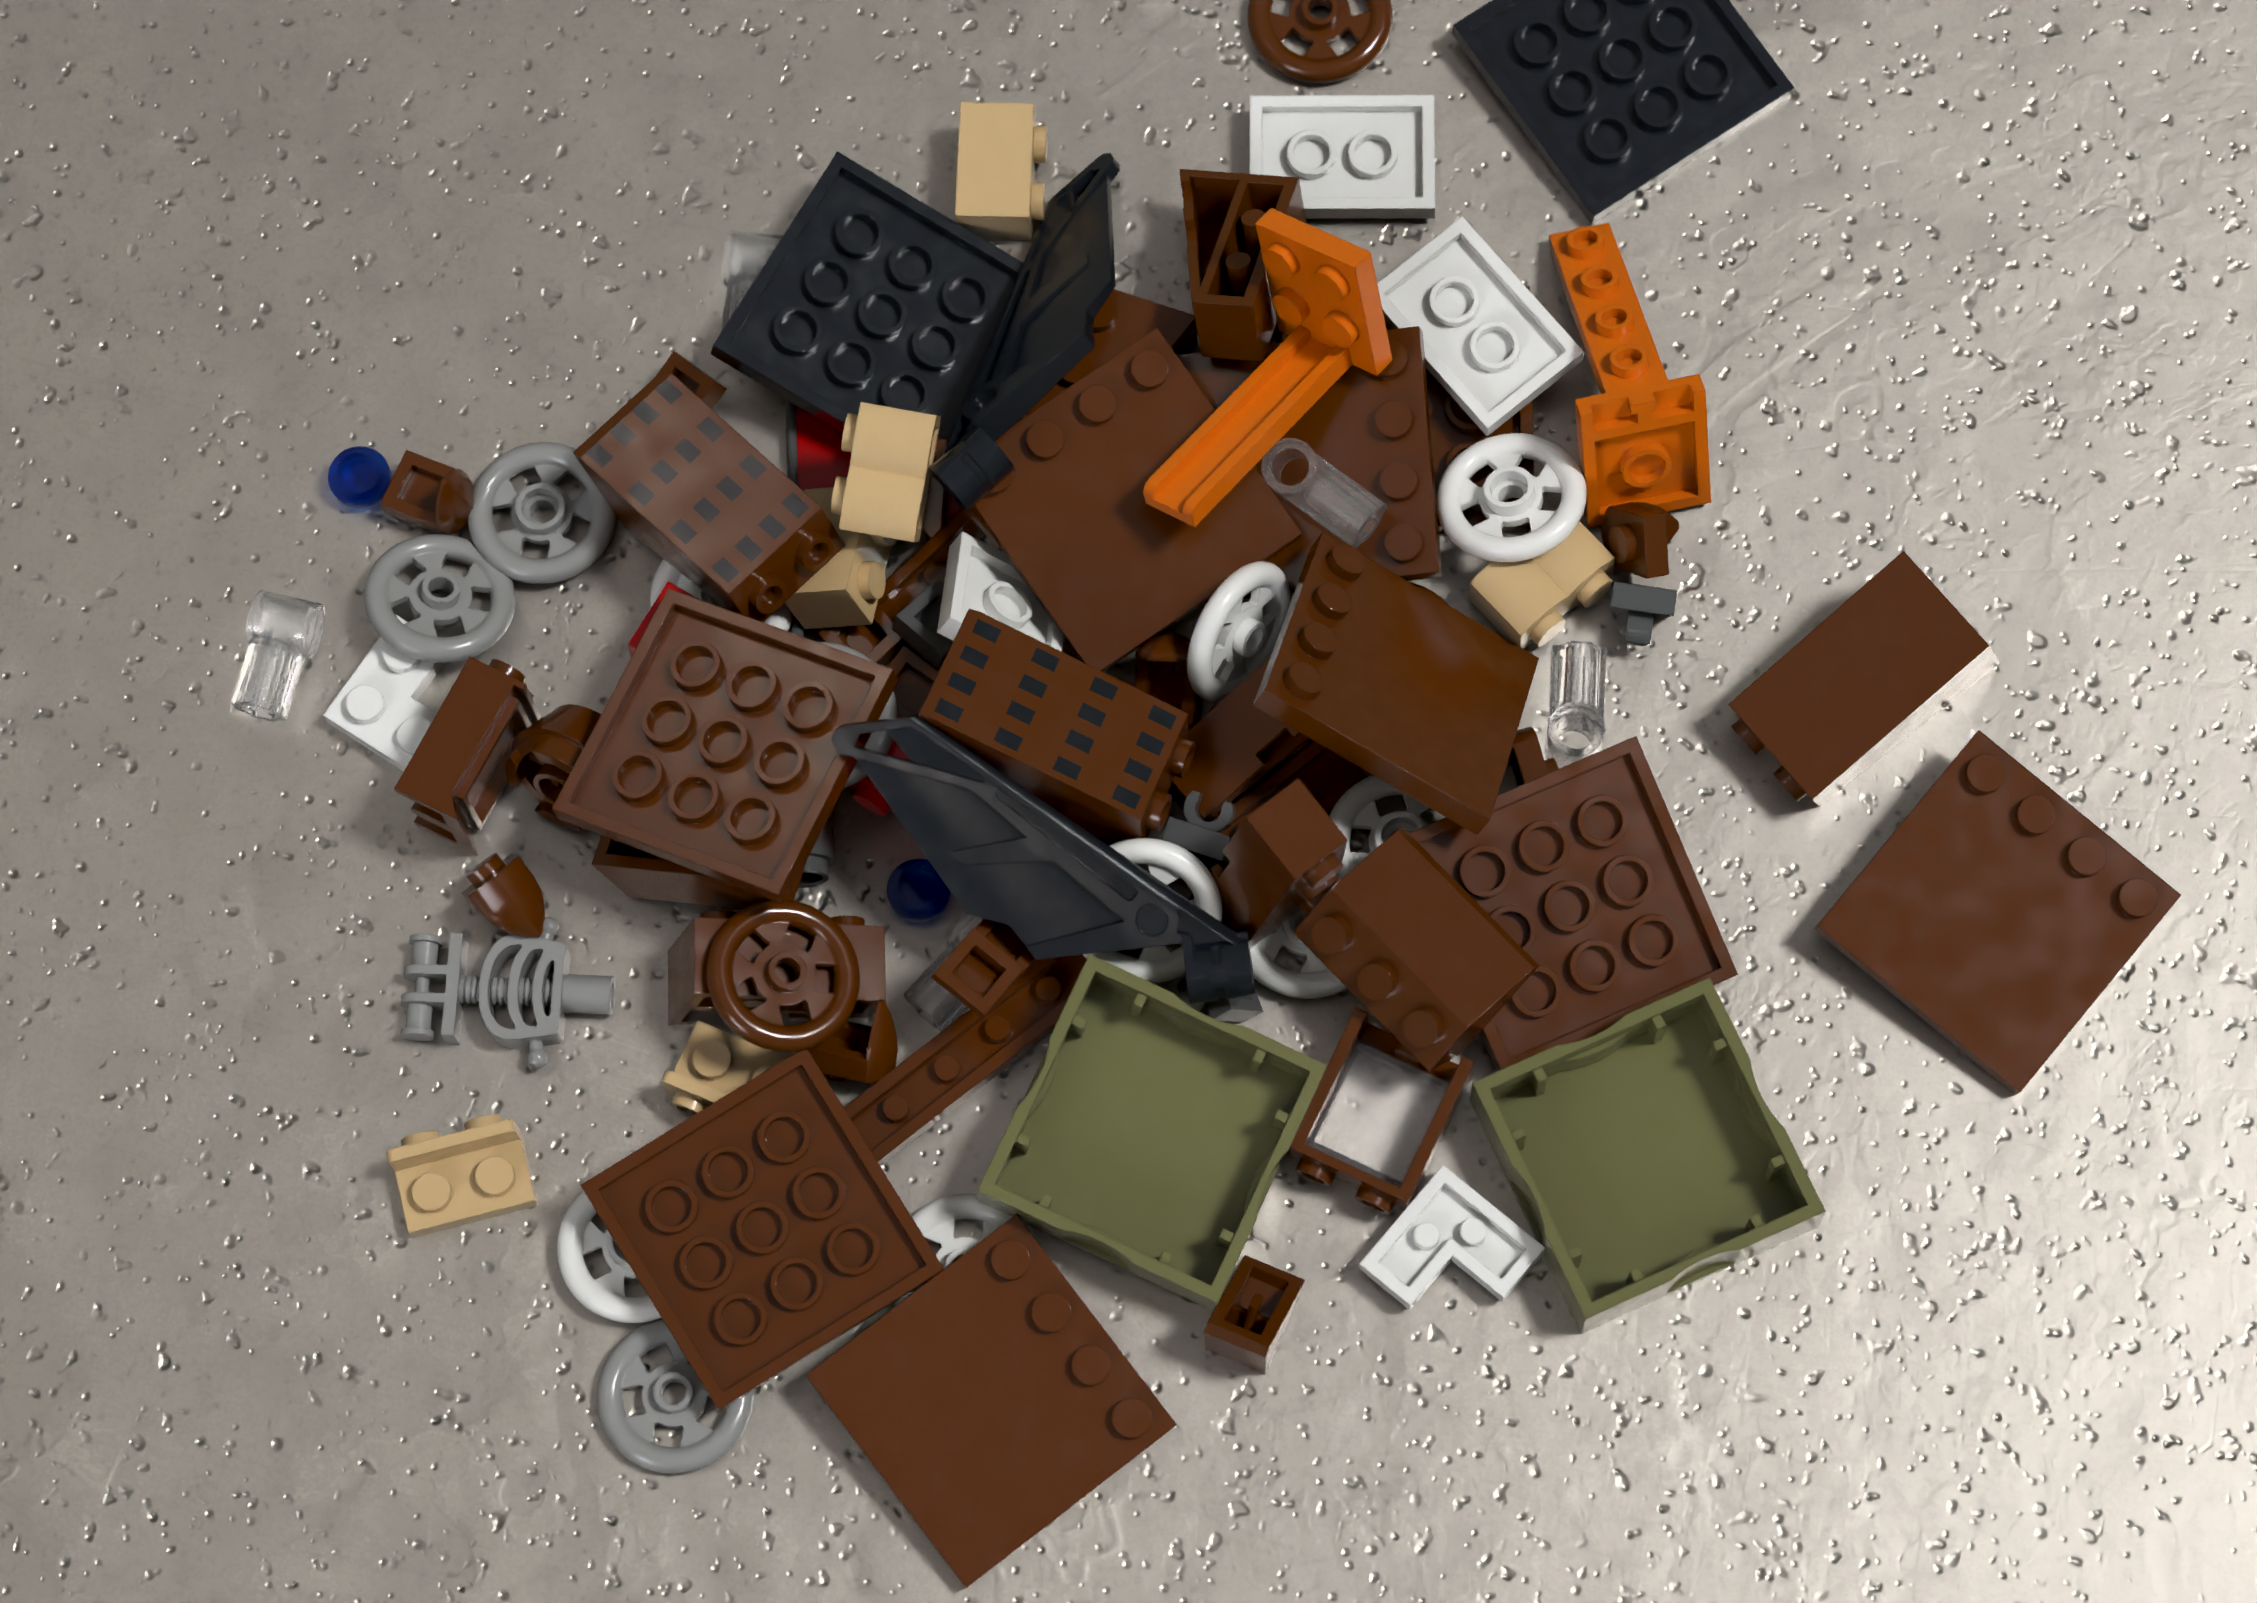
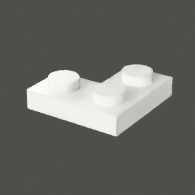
(382, 703)
(1448, 1225)

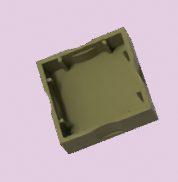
(1151, 1133)
(1646, 1156)

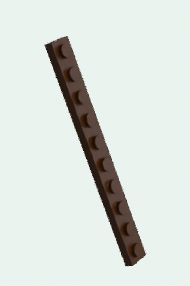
(979, 1049)

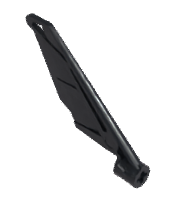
(1040, 332)
(1034, 867)

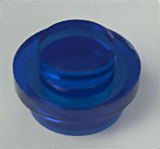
(359, 477)
(917, 891)

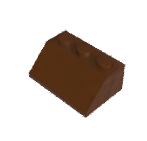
(1416, 950)

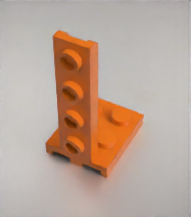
(1334, 319)
(1642, 431)

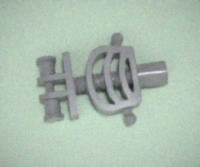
(565, 993)

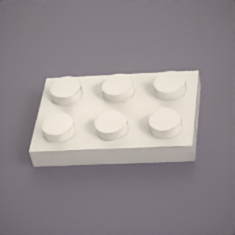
(1349, 152)
(1479, 326)

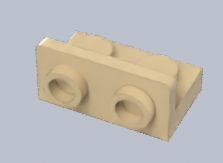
(714, 1067)
(462, 1175)

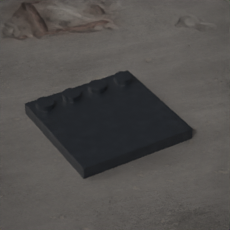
(1622, 85)
(870, 304)

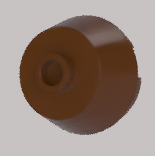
(547, 753)

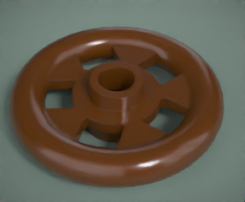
(1320, 61)
(764, 1024)

